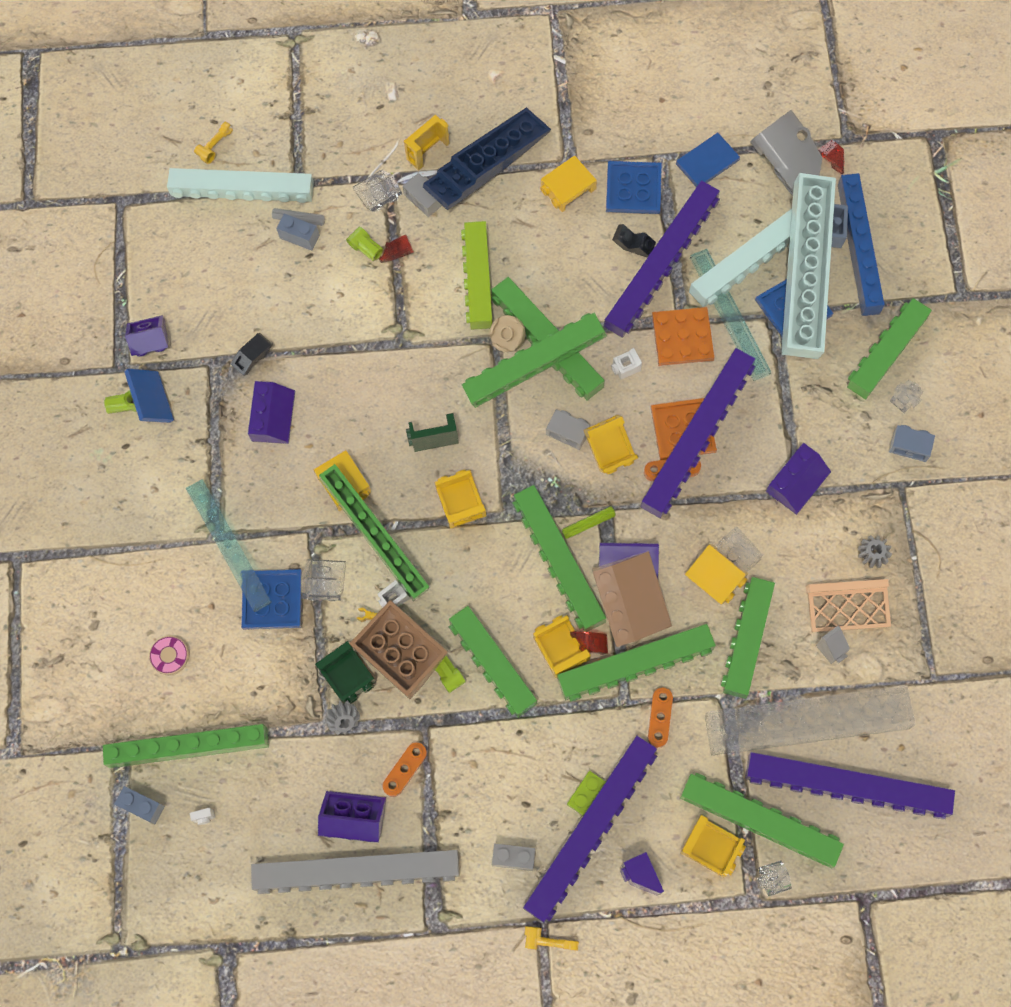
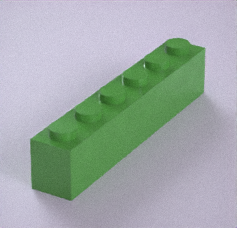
(889, 348)
(748, 637)
(493, 662)

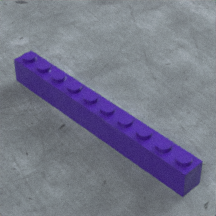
(661, 259)
(697, 433)
(850, 785)
(589, 830)

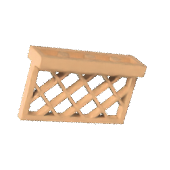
(843, 589)

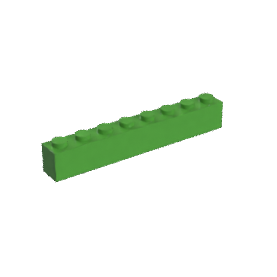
(538, 327)
(534, 359)
(374, 532)
(559, 558)
(636, 662)
(185, 746)
(762, 821)

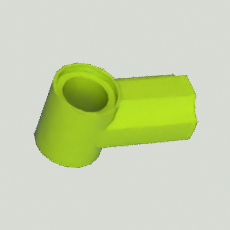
(361, 241)
(119, 403)
(449, 675)

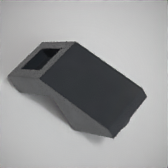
(637, 243)
(251, 352)

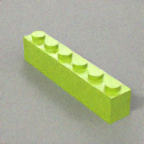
(477, 275)

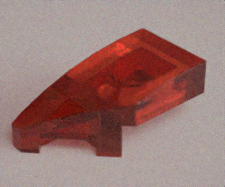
(835, 154)
(396, 249)
(591, 641)

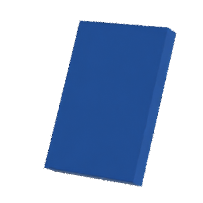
(708, 160)
(149, 396)

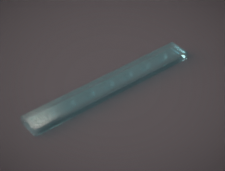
(732, 318)
(228, 545)

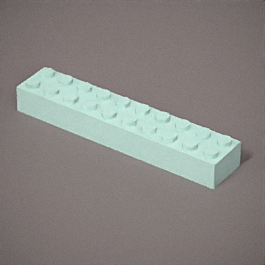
(808, 266)

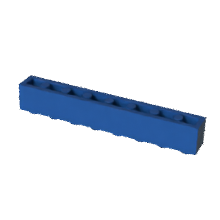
(861, 246)

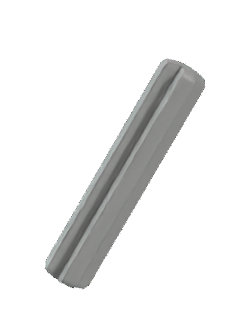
(315, 219)

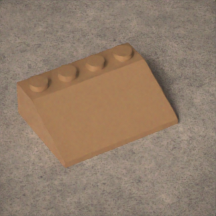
(632, 598)
(399, 649)

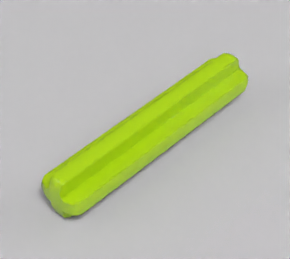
(588, 522)

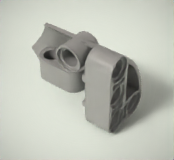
(786, 151)

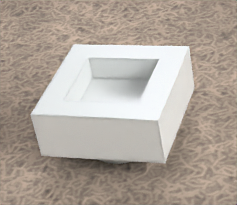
(202, 816)

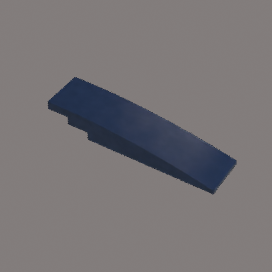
(485, 158)

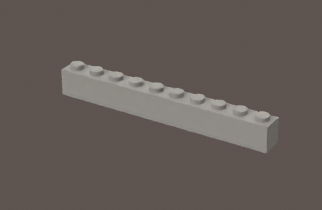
(355, 870)

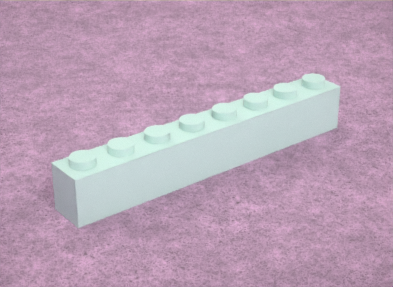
(240, 185)
(742, 261)

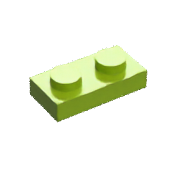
(586, 793)

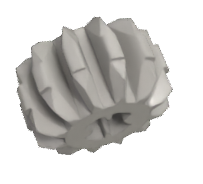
(874, 544)
(342, 717)

